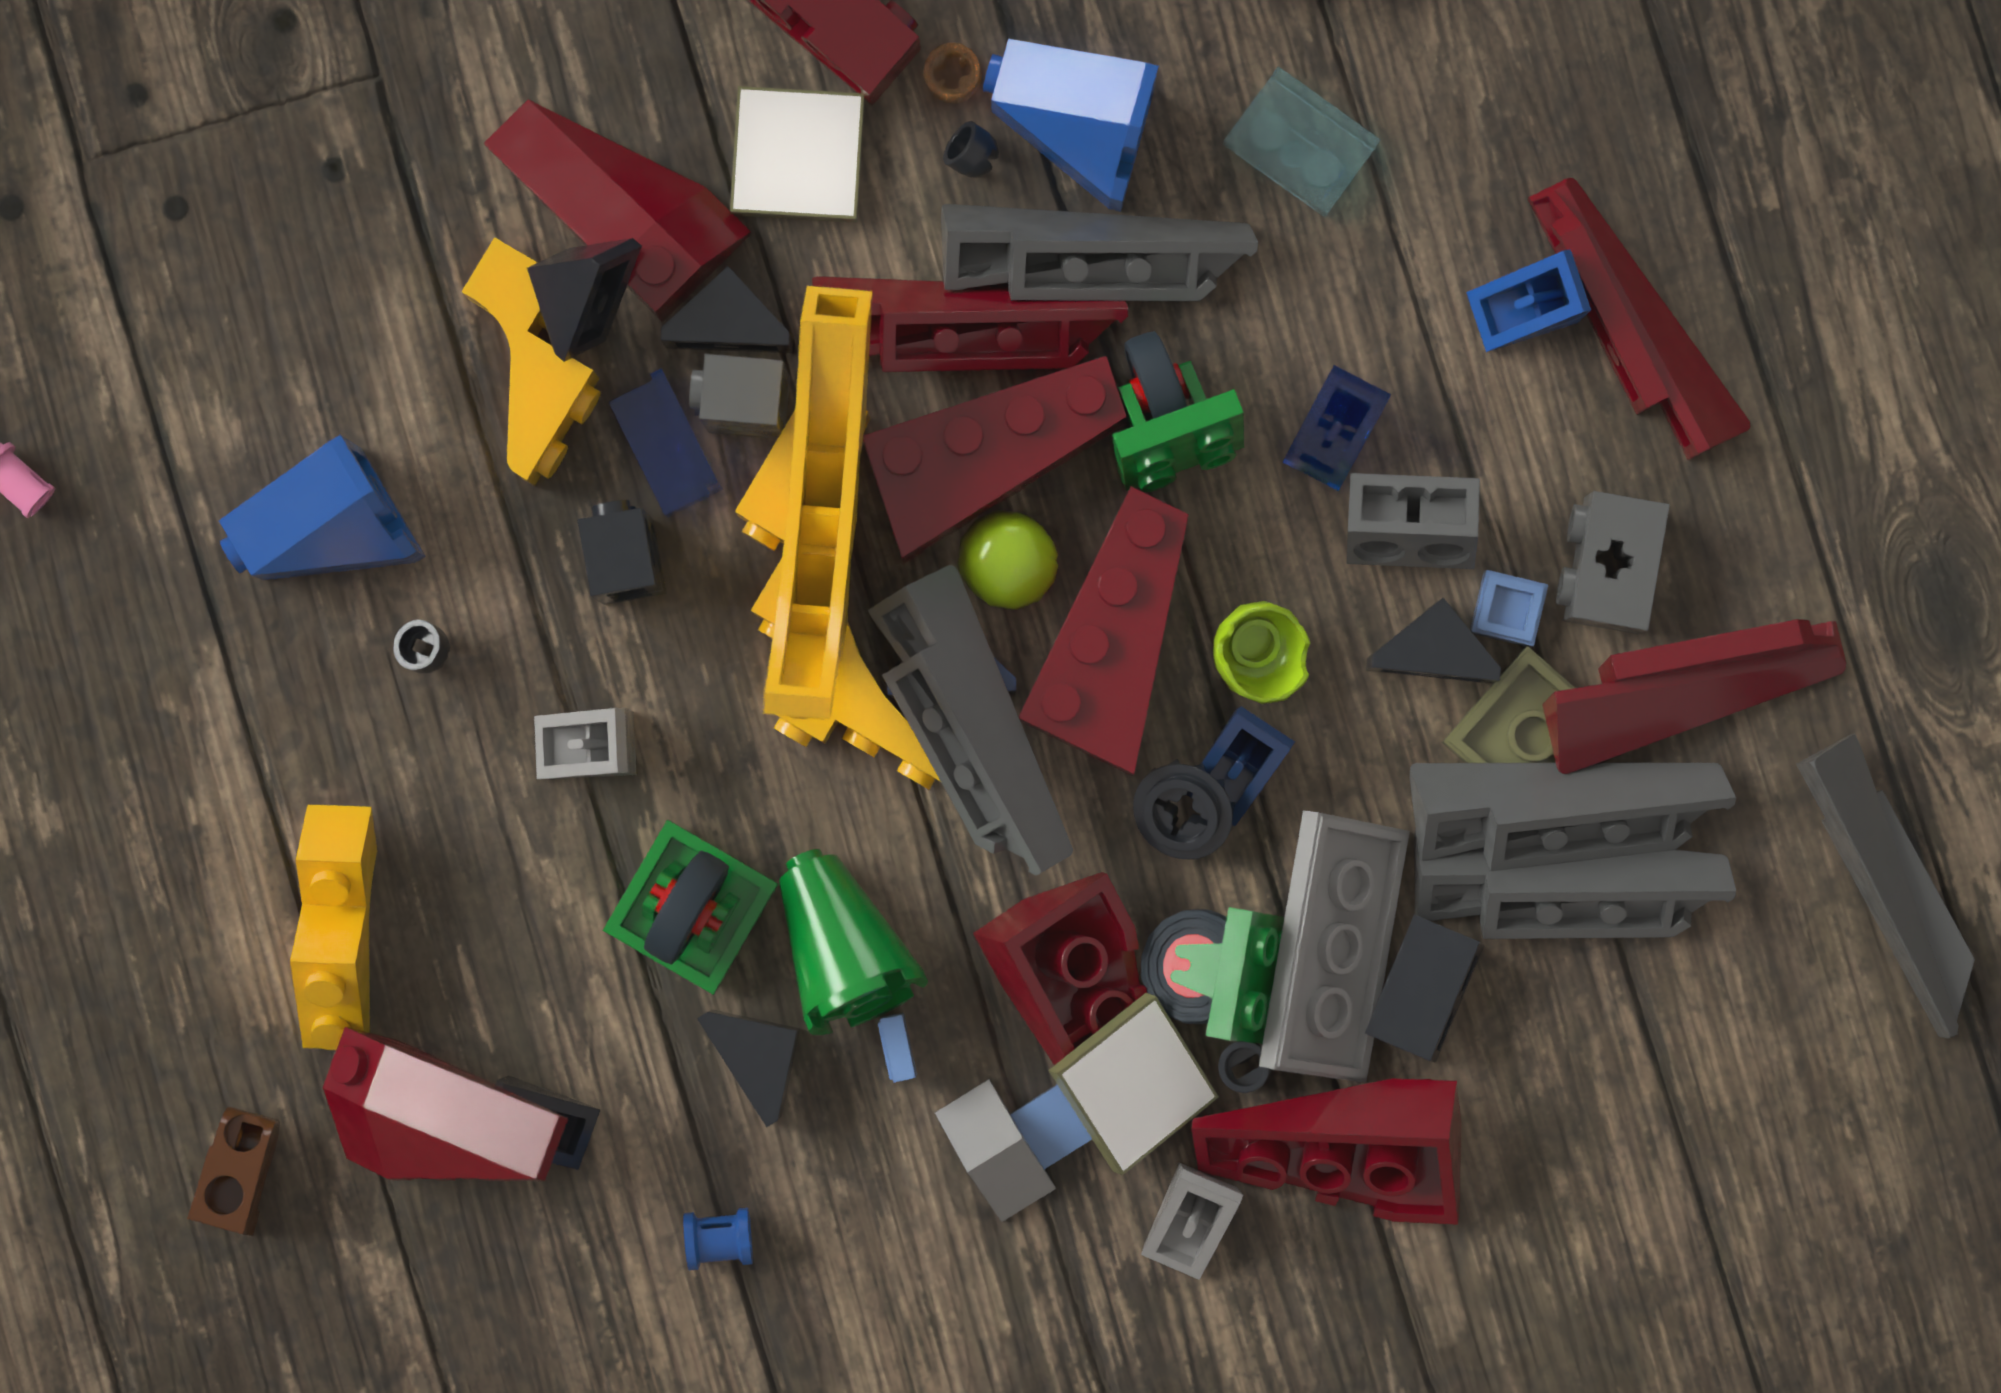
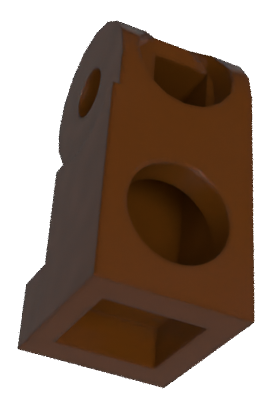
(235, 1172)

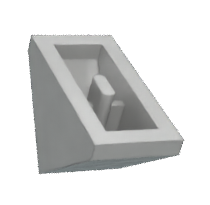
(585, 744)
(994, 1151)
(1191, 1221)

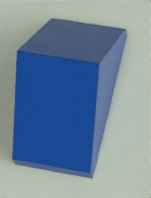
(1529, 302)

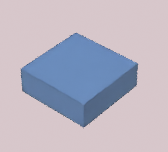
(1508, 608)
(897, 1047)
(1050, 1126)

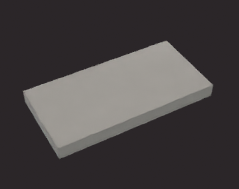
(1333, 947)

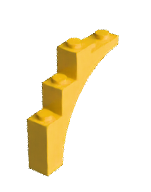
(820, 503)
(857, 698)

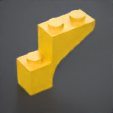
(543, 389)
(333, 927)

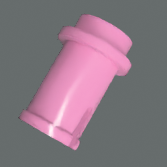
(21, 483)

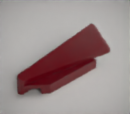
(1636, 327)
(975, 328)
(1686, 685)

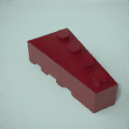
(854, 39)
(975, 454)
(1108, 650)

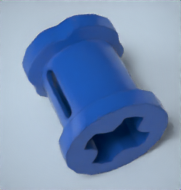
(718, 1238)

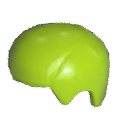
(1007, 559)
(1262, 652)

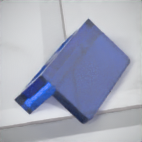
(666, 445)

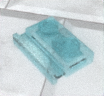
(1301, 142)

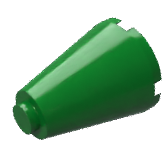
(842, 946)

